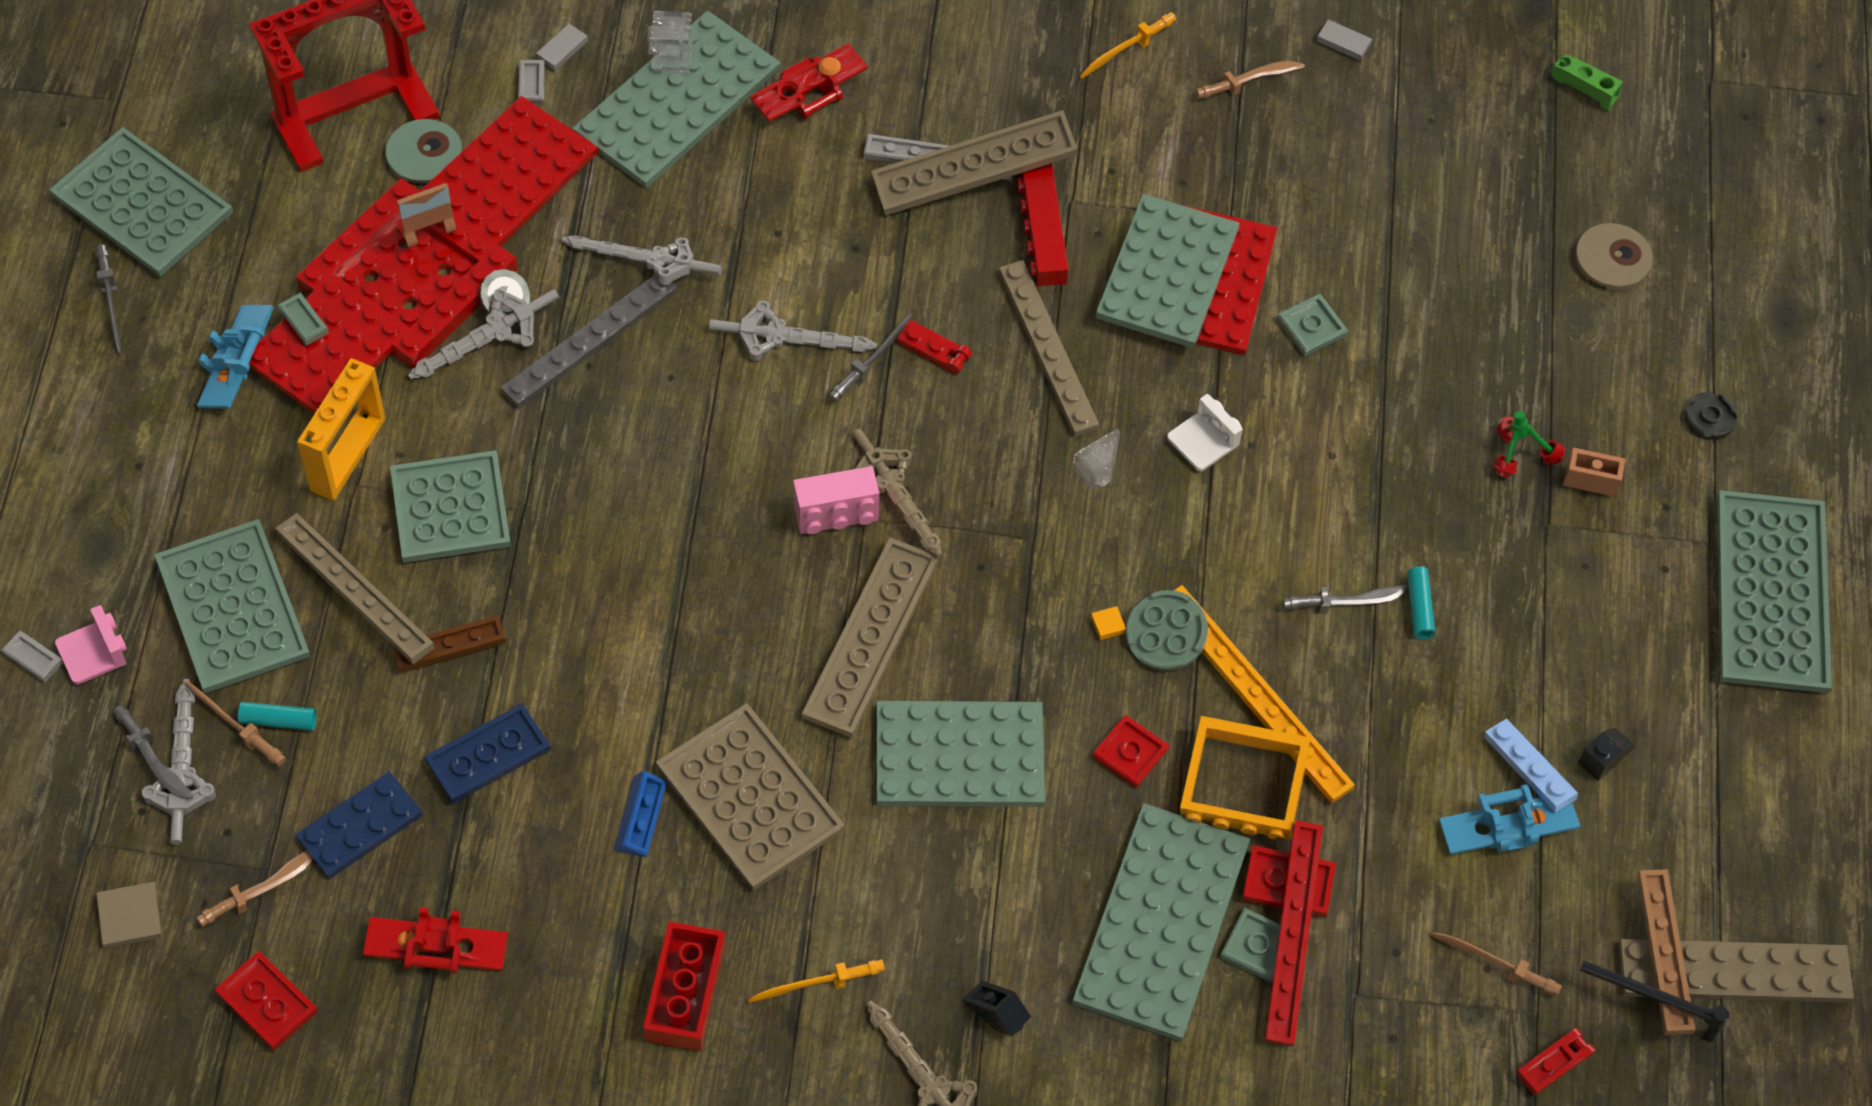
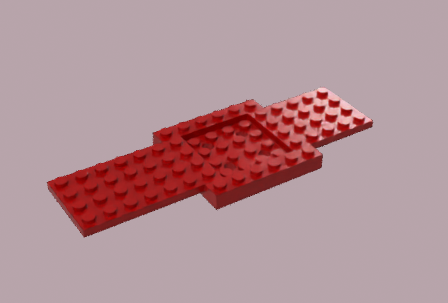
(492, 194)

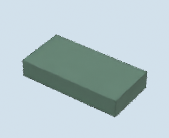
(303, 319)

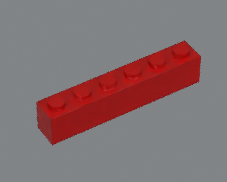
(1043, 226)

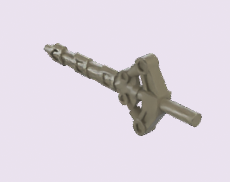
(892, 482)
(932, 1089)

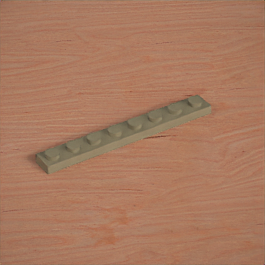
(1049, 348)
(355, 588)

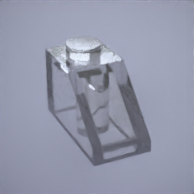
(1098, 460)

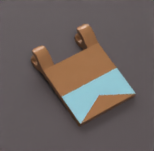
(424, 210)

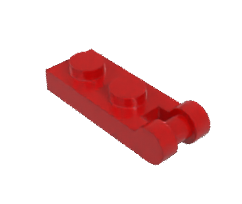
(934, 347)
(1555, 1062)

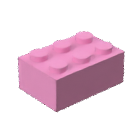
(836, 500)

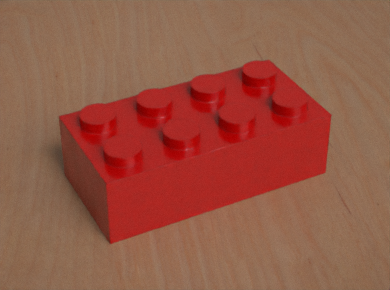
(684, 986)

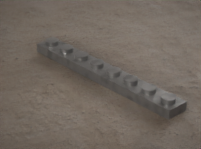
(587, 341)

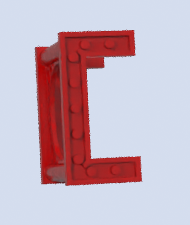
(274, 36)

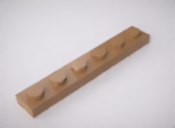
(1665, 948)

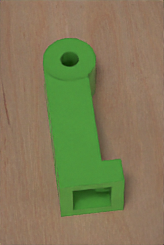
(1587, 80)

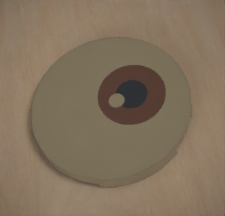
(1613, 256)

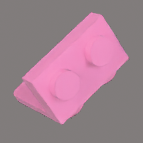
(92, 648)

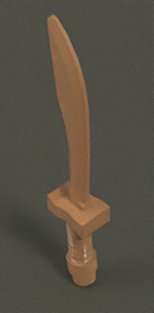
(1234, 84)
(248, 734)
(239, 899)
(1517, 971)

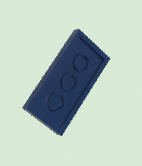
(487, 753)
(359, 825)

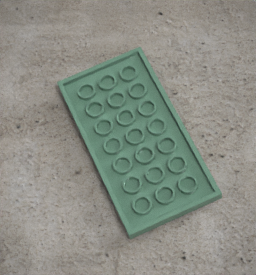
(665, 114)
(1773, 592)
(1161, 922)

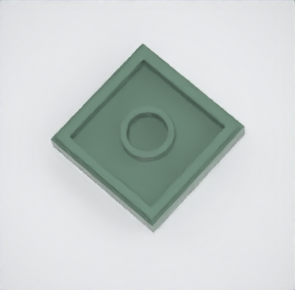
(1312, 325)
(1253, 945)

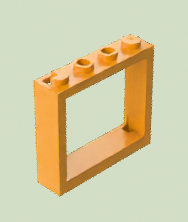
(326, 472)
(1254, 737)

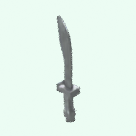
(107, 284)
(859, 369)
(1375, 596)
(140, 739)

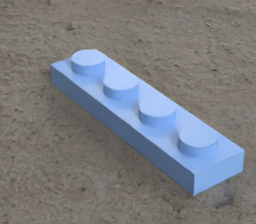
(1531, 765)

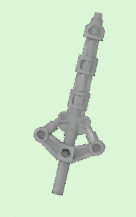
(657, 258)
(496, 327)
(778, 332)
(181, 762)

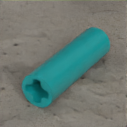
(1421, 603)
(277, 716)

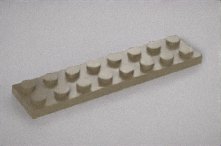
(974, 162)
(870, 637)
(1750, 970)

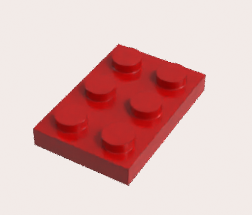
(1268, 875)
(266, 1000)

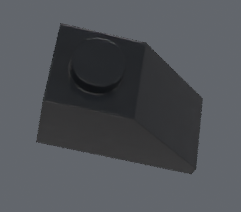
(1605, 752)
(998, 1007)

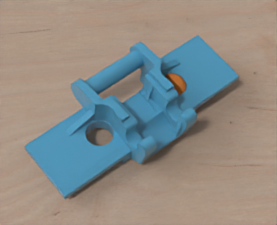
(233, 356)
(1510, 830)

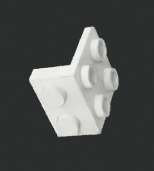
(1206, 434)

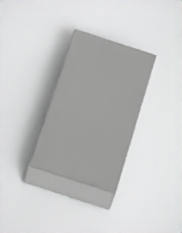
(1344, 40)
(562, 47)
(532, 80)
(32, 656)

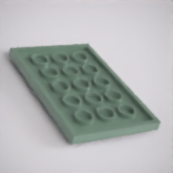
(141, 201)
(1168, 271)
(232, 606)
(960, 754)

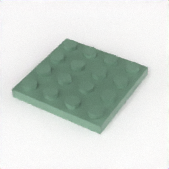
(450, 506)

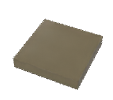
(129, 915)

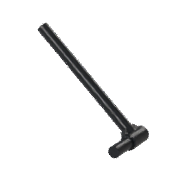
(1714, 1017)

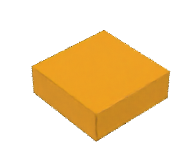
(1108, 623)

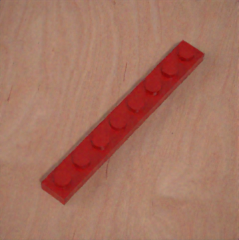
(1293, 933)

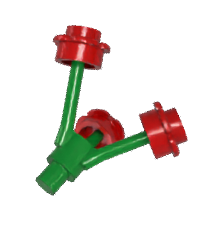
(1516, 428)

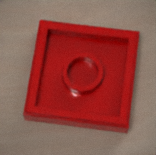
(1130, 751)

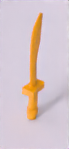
(1142, 37)
(839, 977)

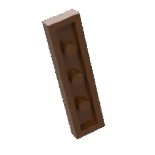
(458, 642)

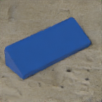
(640, 814)

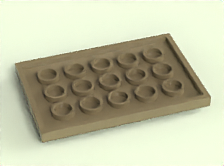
(750, 796)

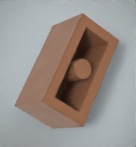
(1594, 472)

